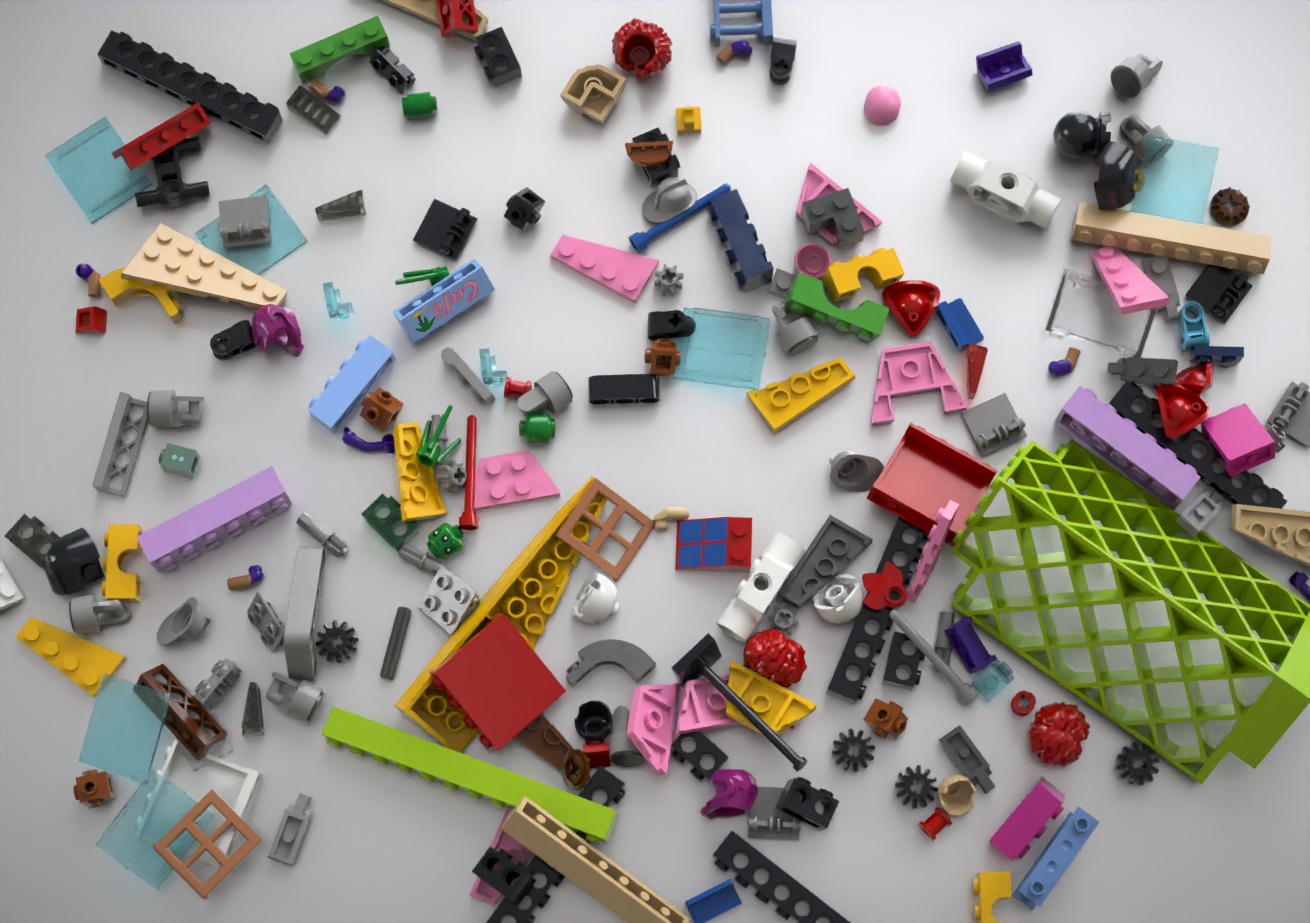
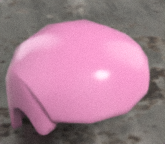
(882, 105)
(812, 260)

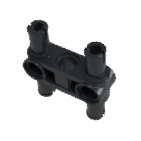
(170, 178)

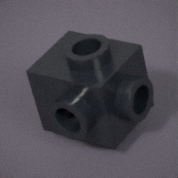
(524, 208)

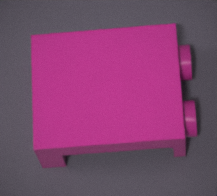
(1239, 439)

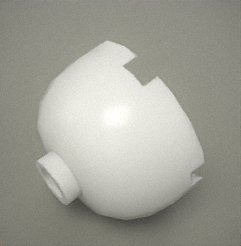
(596, 599)
(840, 599)

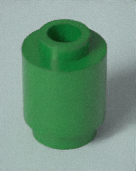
(419, 105)

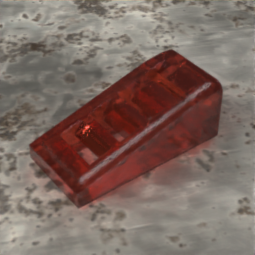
(974, 361)

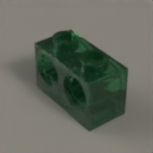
(386, 526)

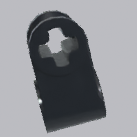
(782, 58)
(669, 325)
(235, 339)

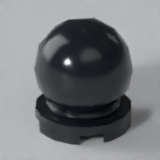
(1081, 134)

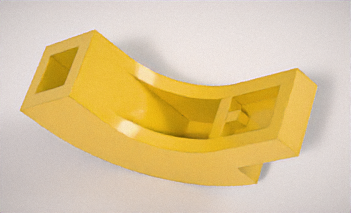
(122, 289)

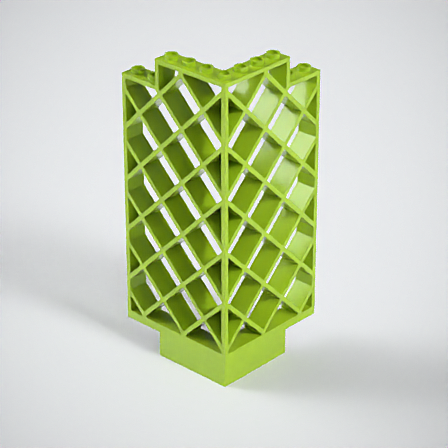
(1137, 580)

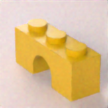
(880, 266)
(120, 543)
(990, 887)

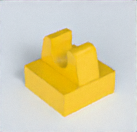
(688, 120)

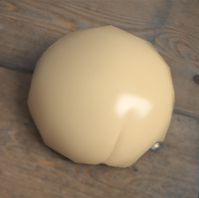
(956, 795)

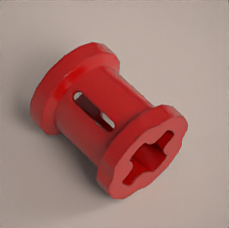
(516, 388)
(1021, 711)
(935, 823)

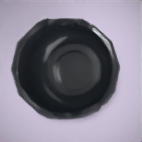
(593, 721)

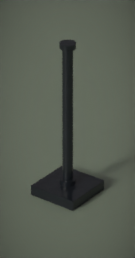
(698, 663)

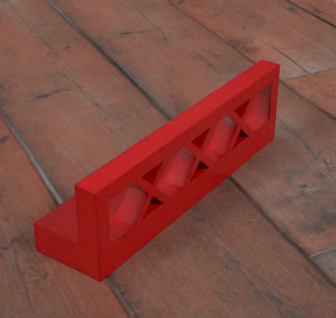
(450, 17)
(163, 136)

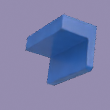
(959, 324)
(713, 902)

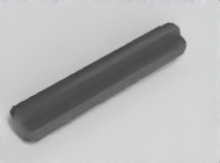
(395, 643)

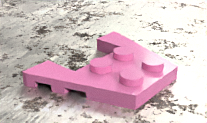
(912, 370)

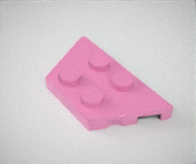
(818, 185)
(511, 480)
(703, 707)
(653, 722)

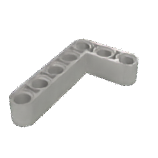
(302, 613)

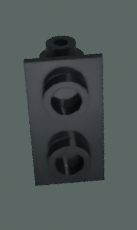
(384, 62)

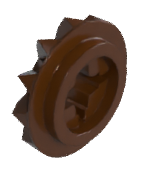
(1222, 213)
(570, 767)

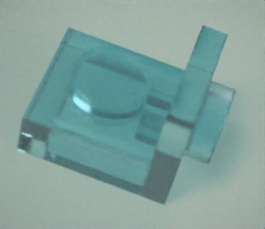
(333, 301)
(488, 364)
(993, 679)

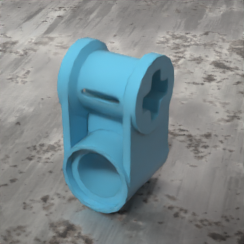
(1192, 331)

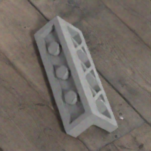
(113, 442)

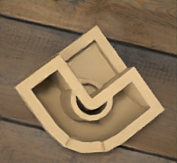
(594, 91)

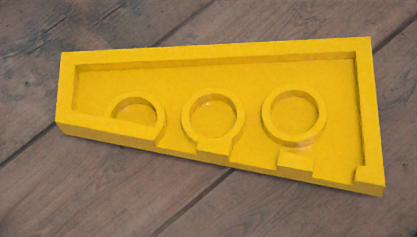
(791, 398)
(416, 482)
(70, 654)

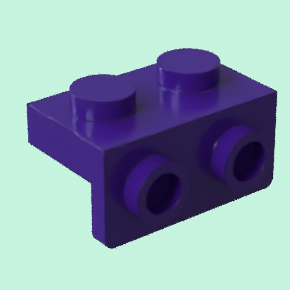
(1003, 66)

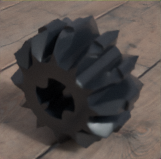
(334, 633)
(844, 748)
(1139, 773)
(908, 782)

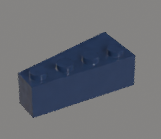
(740, 241)

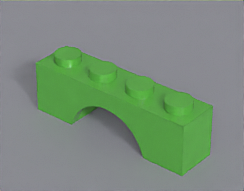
(318, 57)
(808, 296)

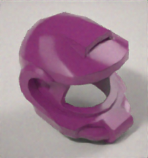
(276, 325)
(734, 794)

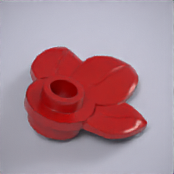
(881, 585)

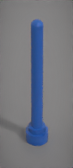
(640, 240)

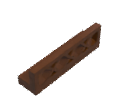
(185, 728)

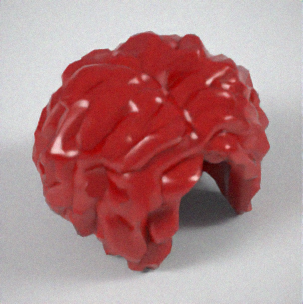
(642, 48)
(775, 657)
(1058, 733)

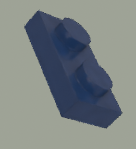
(1226, 355)

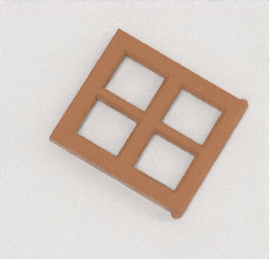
(606, 529)
(207, 844)

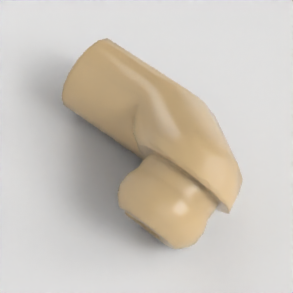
(668, 514)

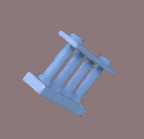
(763, 29)
(1055, 858)

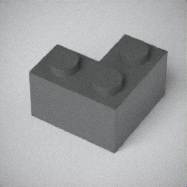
(834, 211)

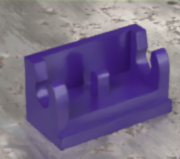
(969, 645)

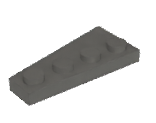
(826, 557)

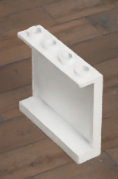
(229, 781)

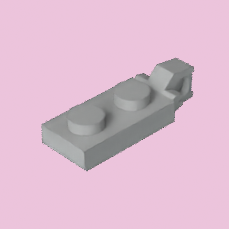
(1160, 273)
(291, 831)

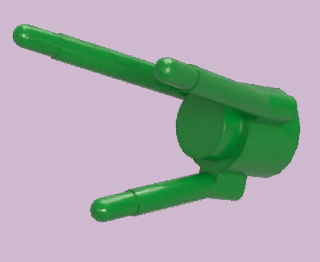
(434, 276)
(430, 452)

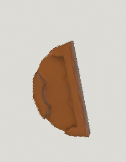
(649, 153)

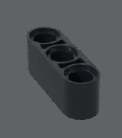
(624, 389)

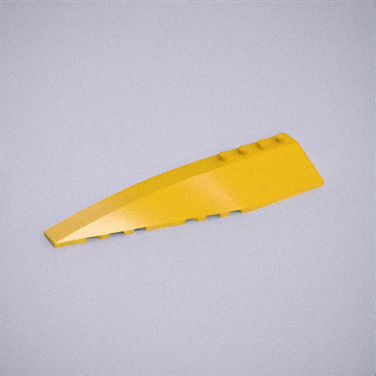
(526, 596)

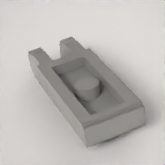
(466, 375)
(1200, 512)

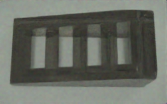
(296, 98)
(343, 207)
(253, 716)

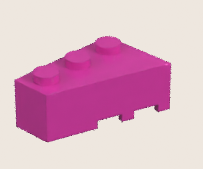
(1028, 820)

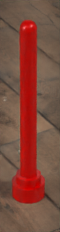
(469, 519)

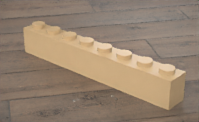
(1171, 238)
(587, 866)

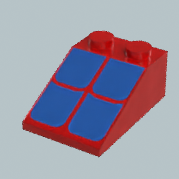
(714, 544)

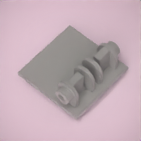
(244, 221)
(1293, 413)
(994, 424)
(448, 600)
(262, 616)
(205, 689)
(770, 822)

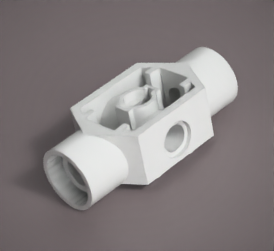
(1004, 190)
(751, 604)

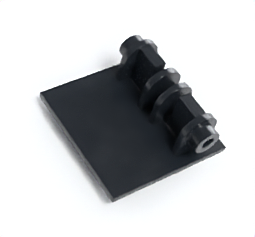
(445, 229)
(1219, 291)

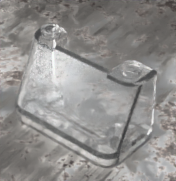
(1088, 311)

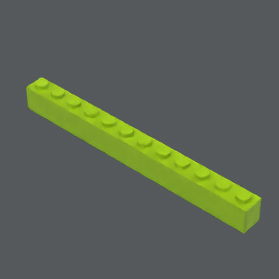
(465, 772)

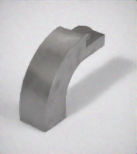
(611, 652)

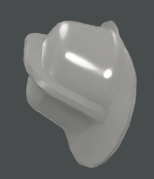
(669, 200)
(854, 471)
(183, 623)

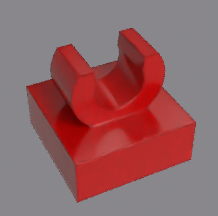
(597, 753)

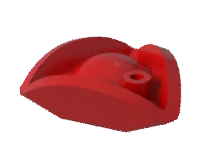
(912, 303)
(1197, 377)
(1181, 409)

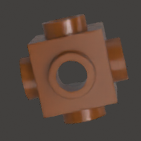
(662, 365)
(381, 409)
(886, 719)
(102, 790)

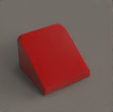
(91, 320)

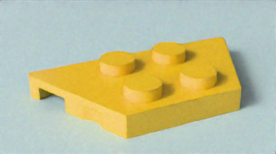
(770, 701)

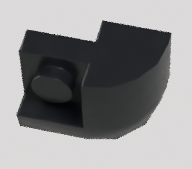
(1115, 176)
(72, 563)

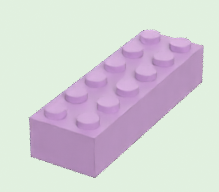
(1127, 447)
(214, 520)

